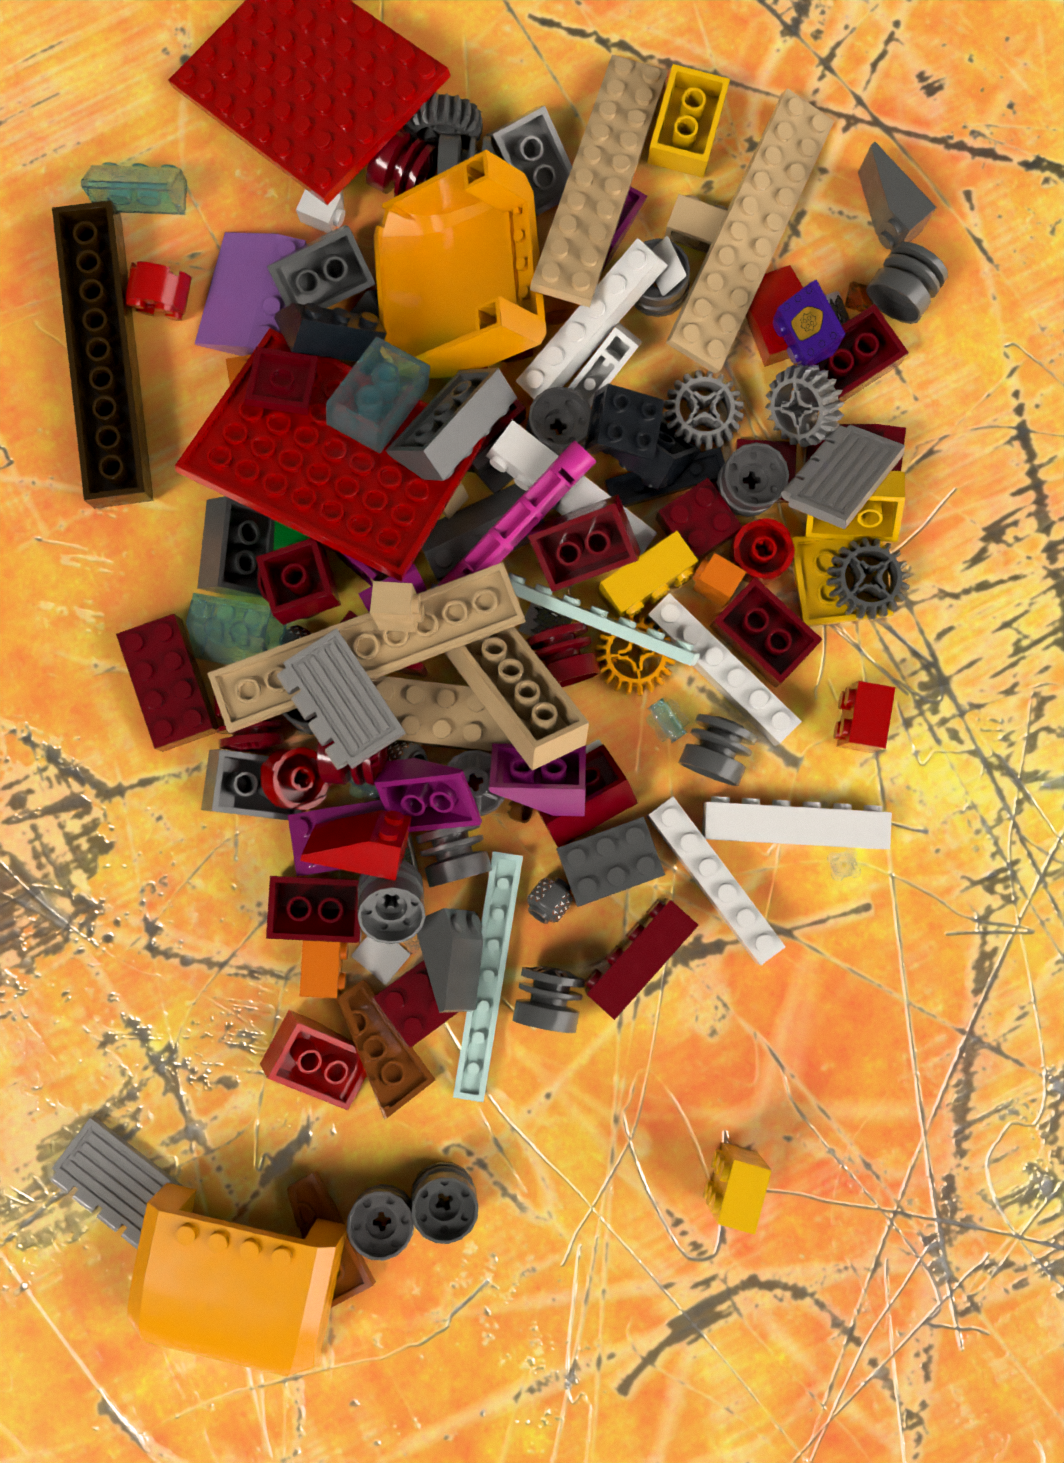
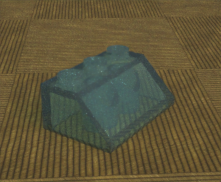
(138, 188)
(231, 629)

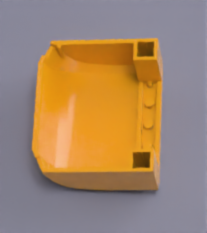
(461, 267)
(232, 1286)

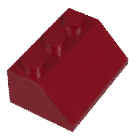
(605, 797)
(313, 909)

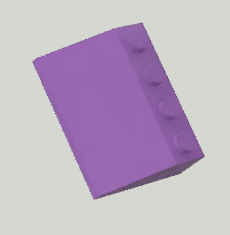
(243, 292)

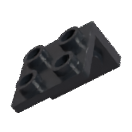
(624, 422)

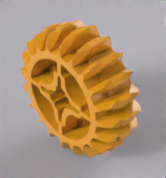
(620, 657)

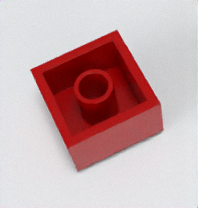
(864, 717)

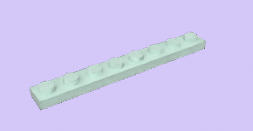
(597, 618)
(496, 933)

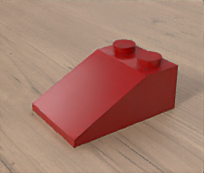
(772, 292)
(361, 843)
(314, 1061)

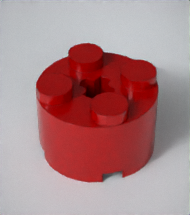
(156, 288)
(778, 550)
(279, 775)

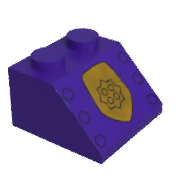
(808, 326)

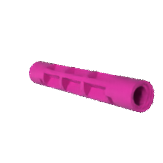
(525, 513)

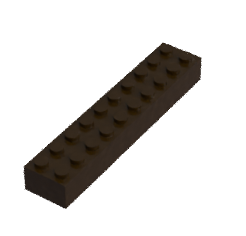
(102, 355)

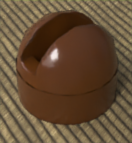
(519, 812)

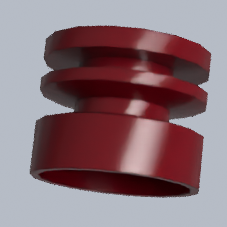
(402, 164)
(563, 654)
(252, 737)
(363, 773)

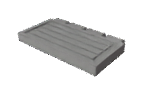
(842, 475)
(342, 698)
(111, 1176)

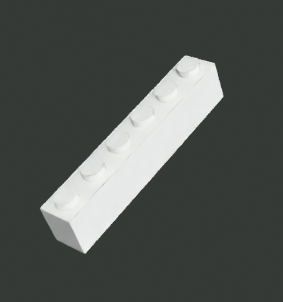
(591, 325)
(529, 458)
(726, 672)
(796, 825)
(715, 881)

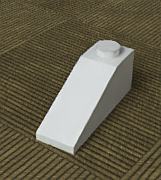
(319, 215)
(606, 362)

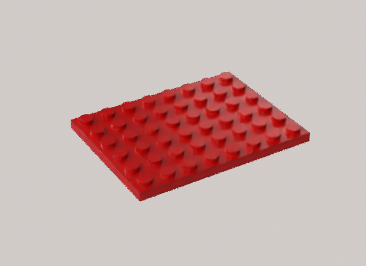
(310, 86)
(318, 476)

